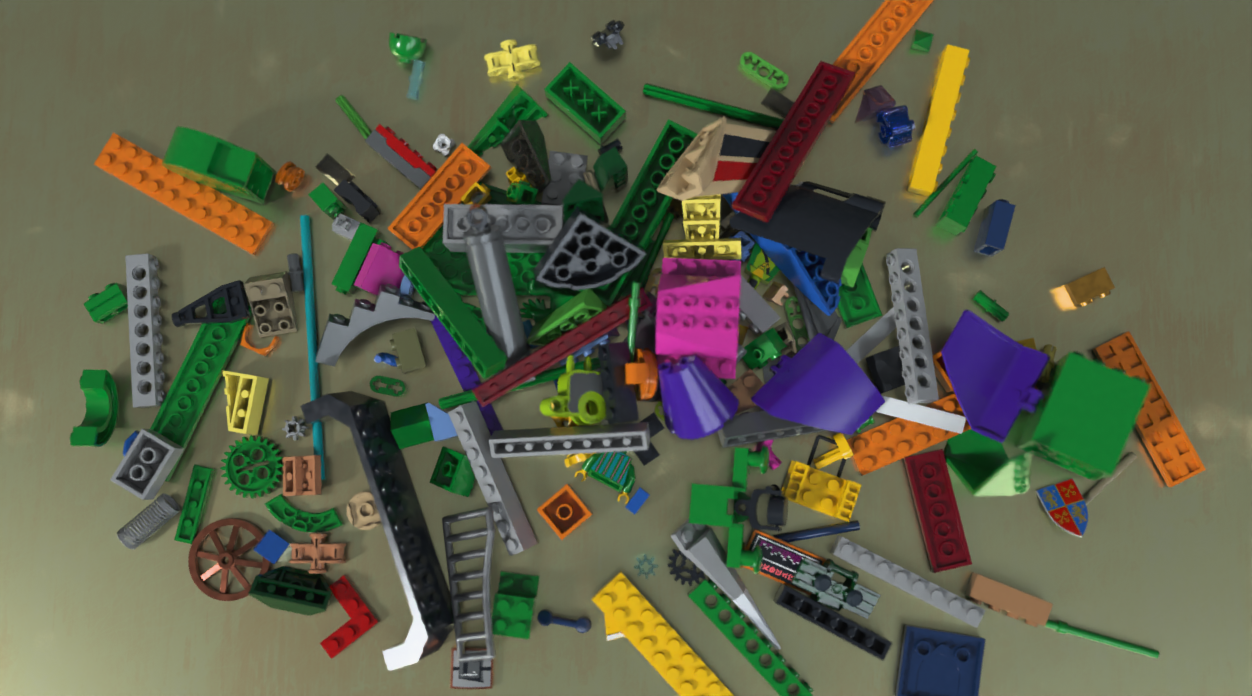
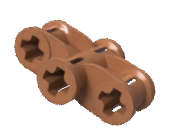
(318, 553)

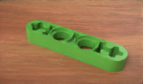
(797, 333)

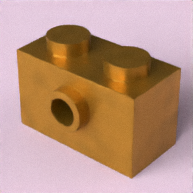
(1089, 286)

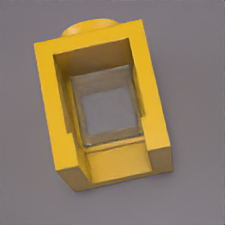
(477, 194)

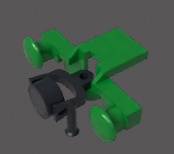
(710, 507)

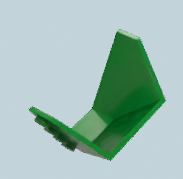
(986, 467)

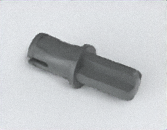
(295, 272)

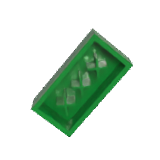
(585, 103)

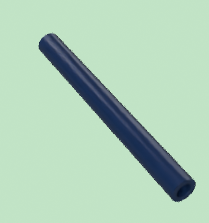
(819, 531)

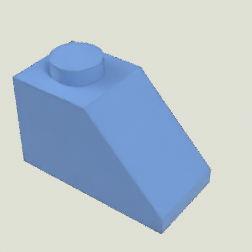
(440, 423)

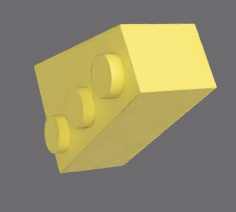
(245, 401)

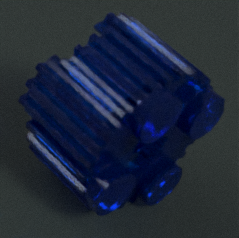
(895, 126)

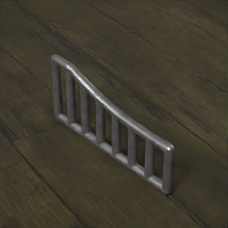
(484, 573)

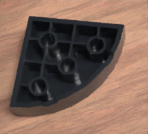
(587, 254)

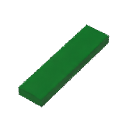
(194, 503)

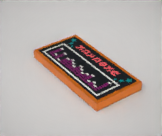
(780, 558)

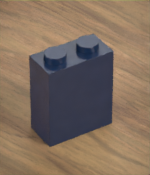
(994, 227)

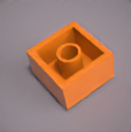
(564, 511)

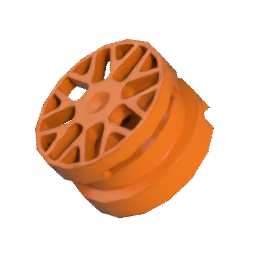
(290, 176)

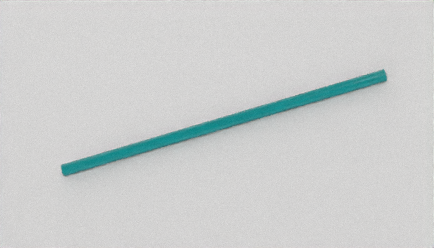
(311, 332)

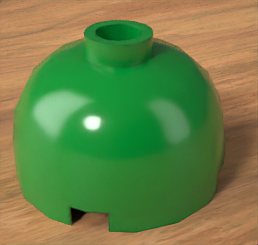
(407, 47)

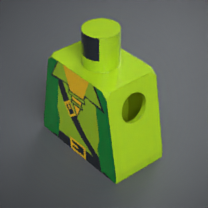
(760, 268)

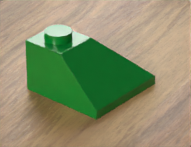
(453, 472)

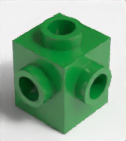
(521, 193)

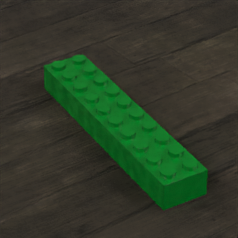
(644, 205)

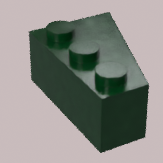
(610, 171)

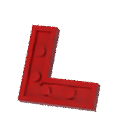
(358, 610)

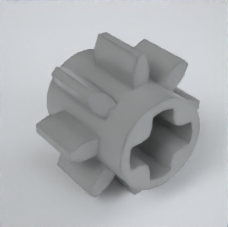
(300, 428)

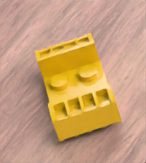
(820, 491)

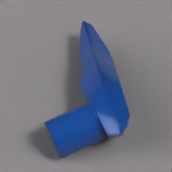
(386, 358)

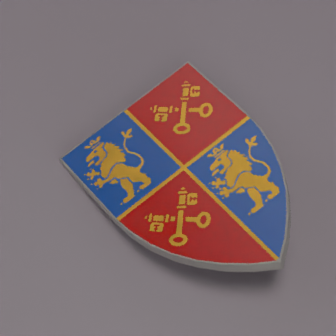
(1065, 506)

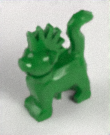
(538, 310)

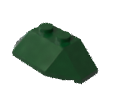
(292, 590)

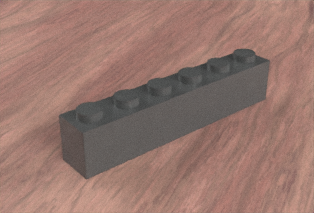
(760, 427)

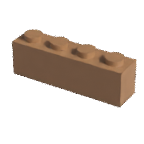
(1009, 599)

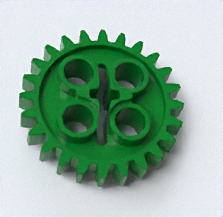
(248, 449)

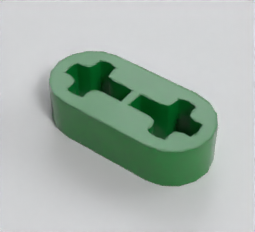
(389, 381)

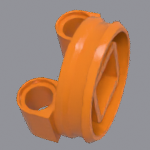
(643, 374)

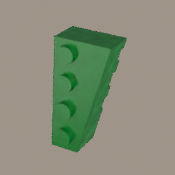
(967, 196)

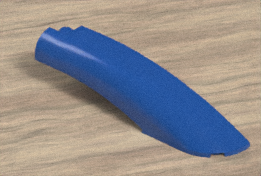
(801, 269)

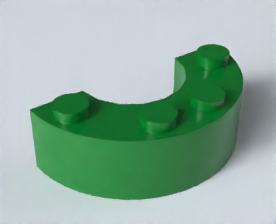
(100, 409)

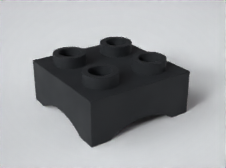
(354, 195)
(886, 369)

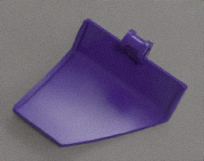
(991, 375)
(820, 388)

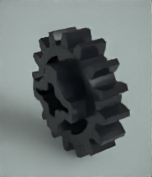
(680, 568)

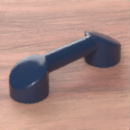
(582, 625)

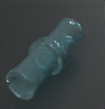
(415, 79)

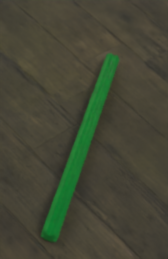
(712, 106)
(542, 377)

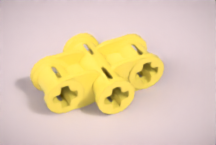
(506, 62)

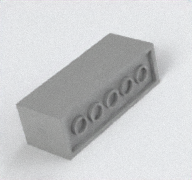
(522, 226)

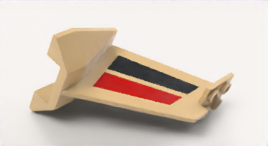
(716, 161)

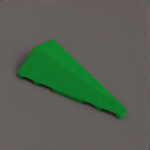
(516, 107)

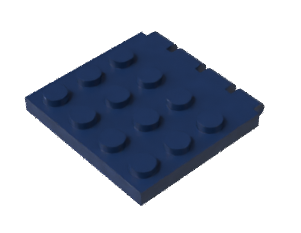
(939, 663)

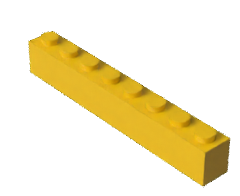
(937, 121)

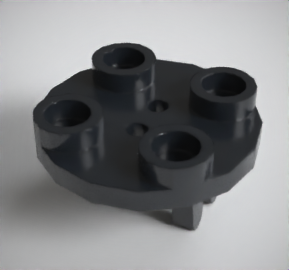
(610, 35)

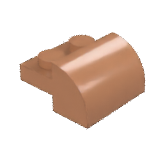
(302, 475)

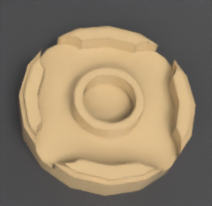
(363, 511)

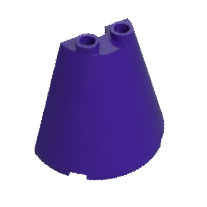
(694, 399)

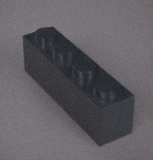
(618, 395)

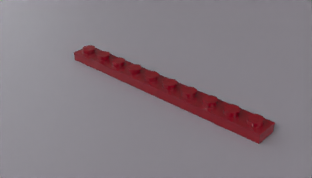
(557, 349)

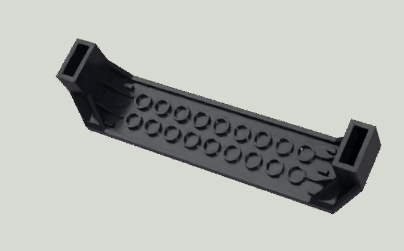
(400, 519)

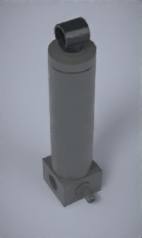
(495, 286)

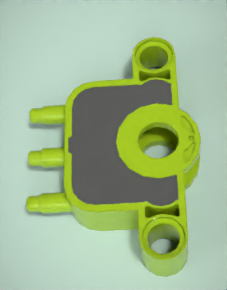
(575, 391)

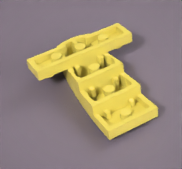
(702, 233)

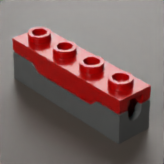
(400, 156)

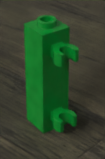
(355, 257)

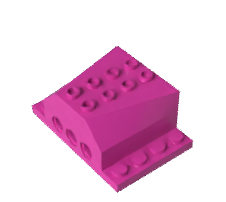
(699, 313)

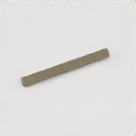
(1107, 480)

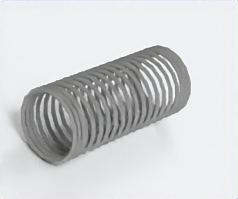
(133, 537)

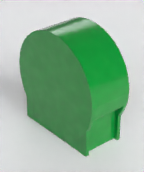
(218, 164)

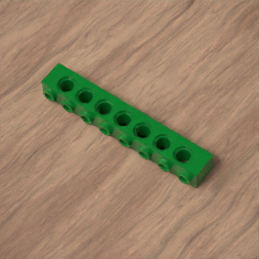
(767, 670)

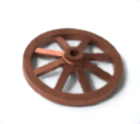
(233, 556)

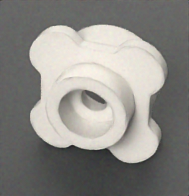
(444, 149)

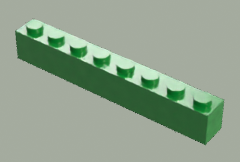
(452, 312)

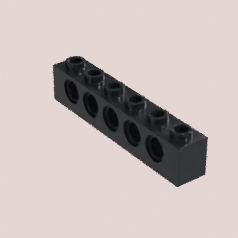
(832, 622)

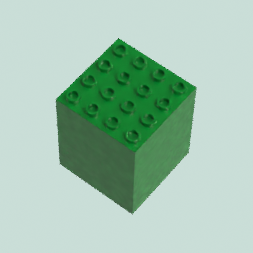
(1084, 416)

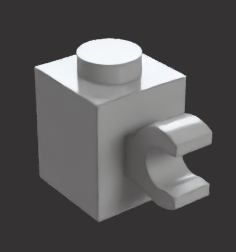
(345, 226)

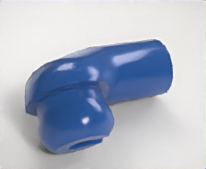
(129, 441)

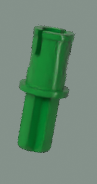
(991, 305)

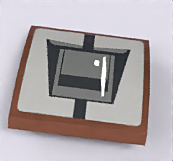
(470, 674)

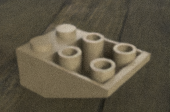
(272, 303)

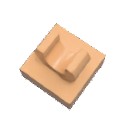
(776, 292)

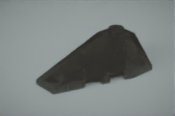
(527, 150)

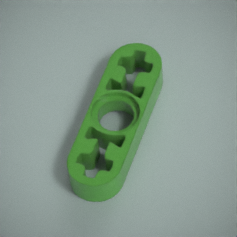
(762, 63)

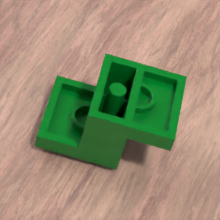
(515, 604)

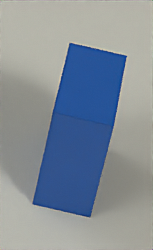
(637, 500)
(271, 546)

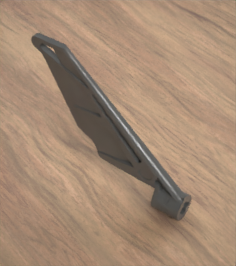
(815, 319)

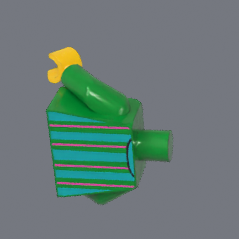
(612, 470)

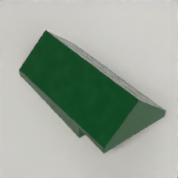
(585, 198)

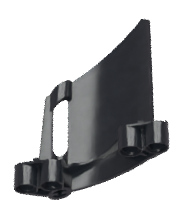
(817, 224)

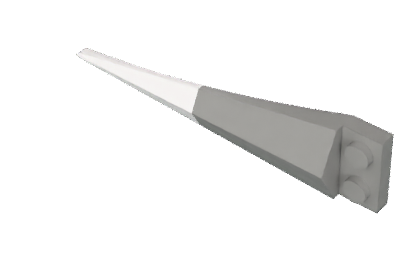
(707, 553)

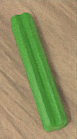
(353, 116)

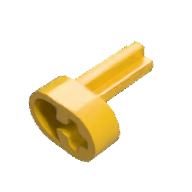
(841, 451)

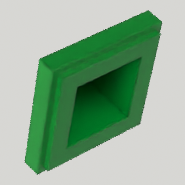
(922, 40)

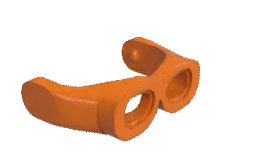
(263, 351)

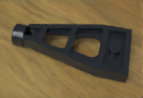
(235, 303)

